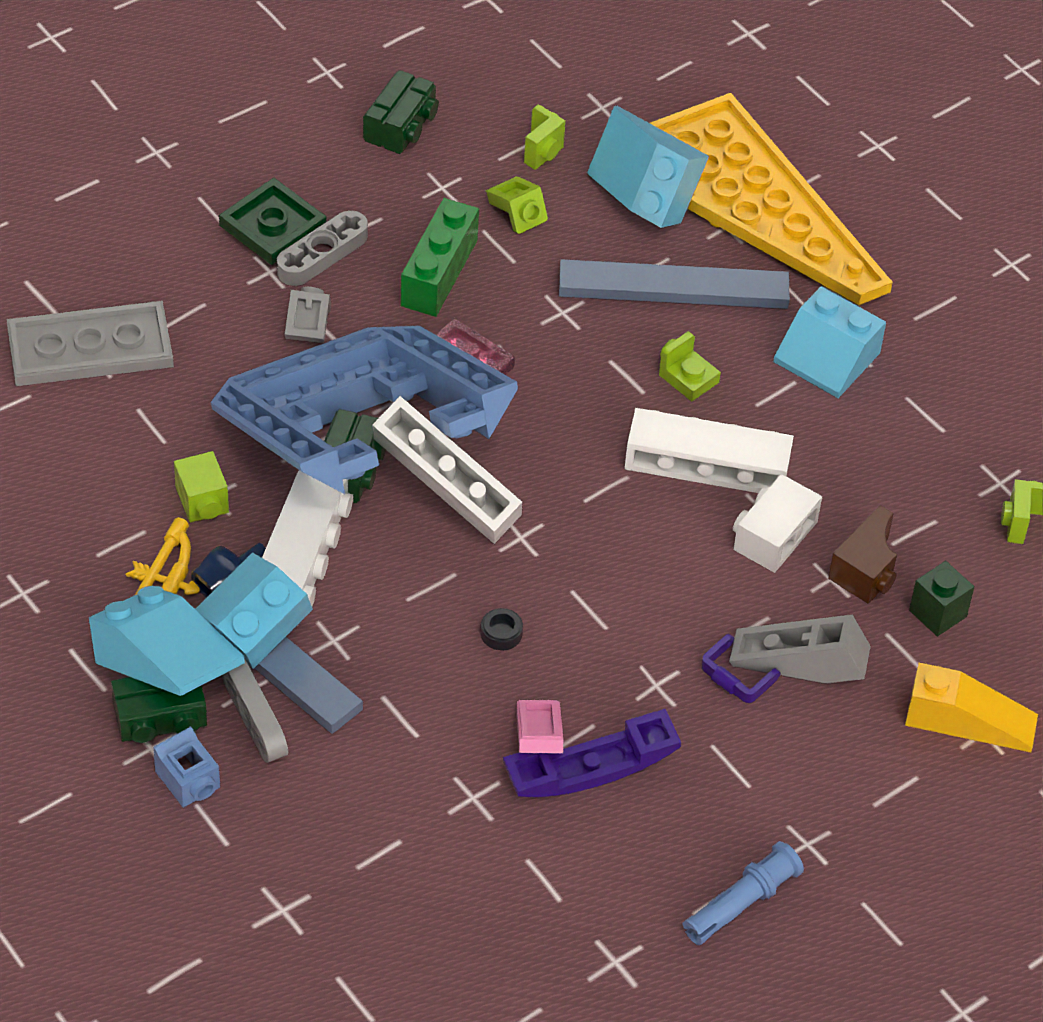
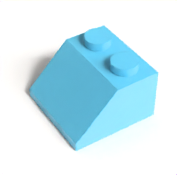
(831, 342)
(256, 608)

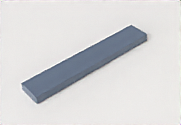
(674, 284)

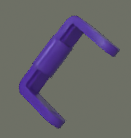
(729, 681)

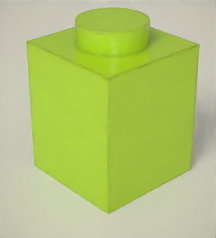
(201, 487)

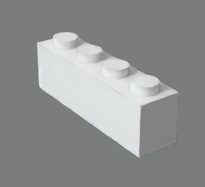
(706, 451)
(447, 469)
(307, 531)

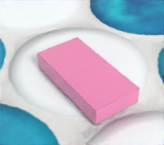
(539, 726)

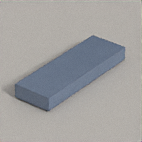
(310, 686)

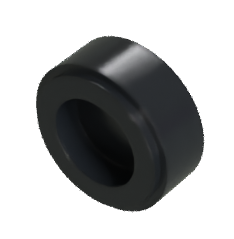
(501, 629)

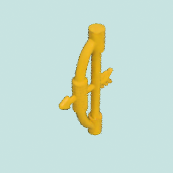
(171, 583)

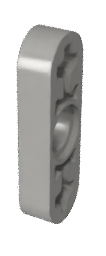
(315, 261)
(256, 713)

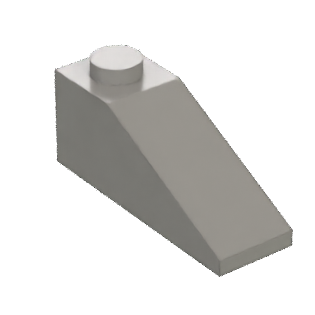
(806, 649)

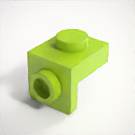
(545, 137)
(1024, 500)

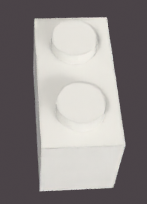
(776, 522)

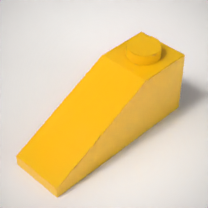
(968, 709)

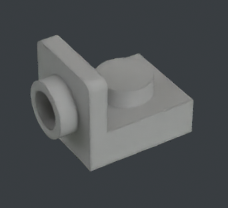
(307, 315)

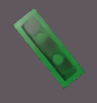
(439, 257)

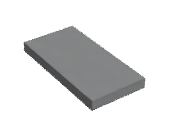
(89, 343)

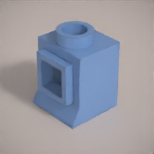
(189, 784)

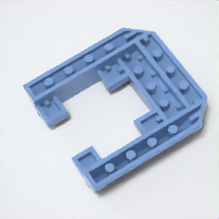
(303, 391)

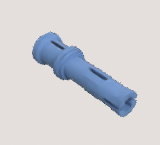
(757, 882)

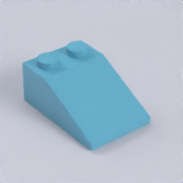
(646, 168)
(161, 642)

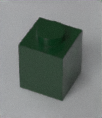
(941, 598)

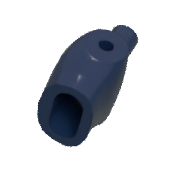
(219, 566)

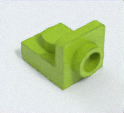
(521, 200)
(686, 368)

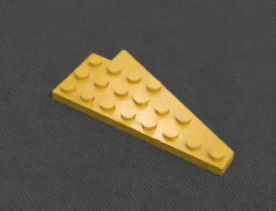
(768, 203)

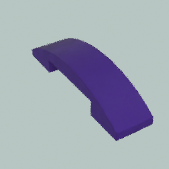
(596, 761)

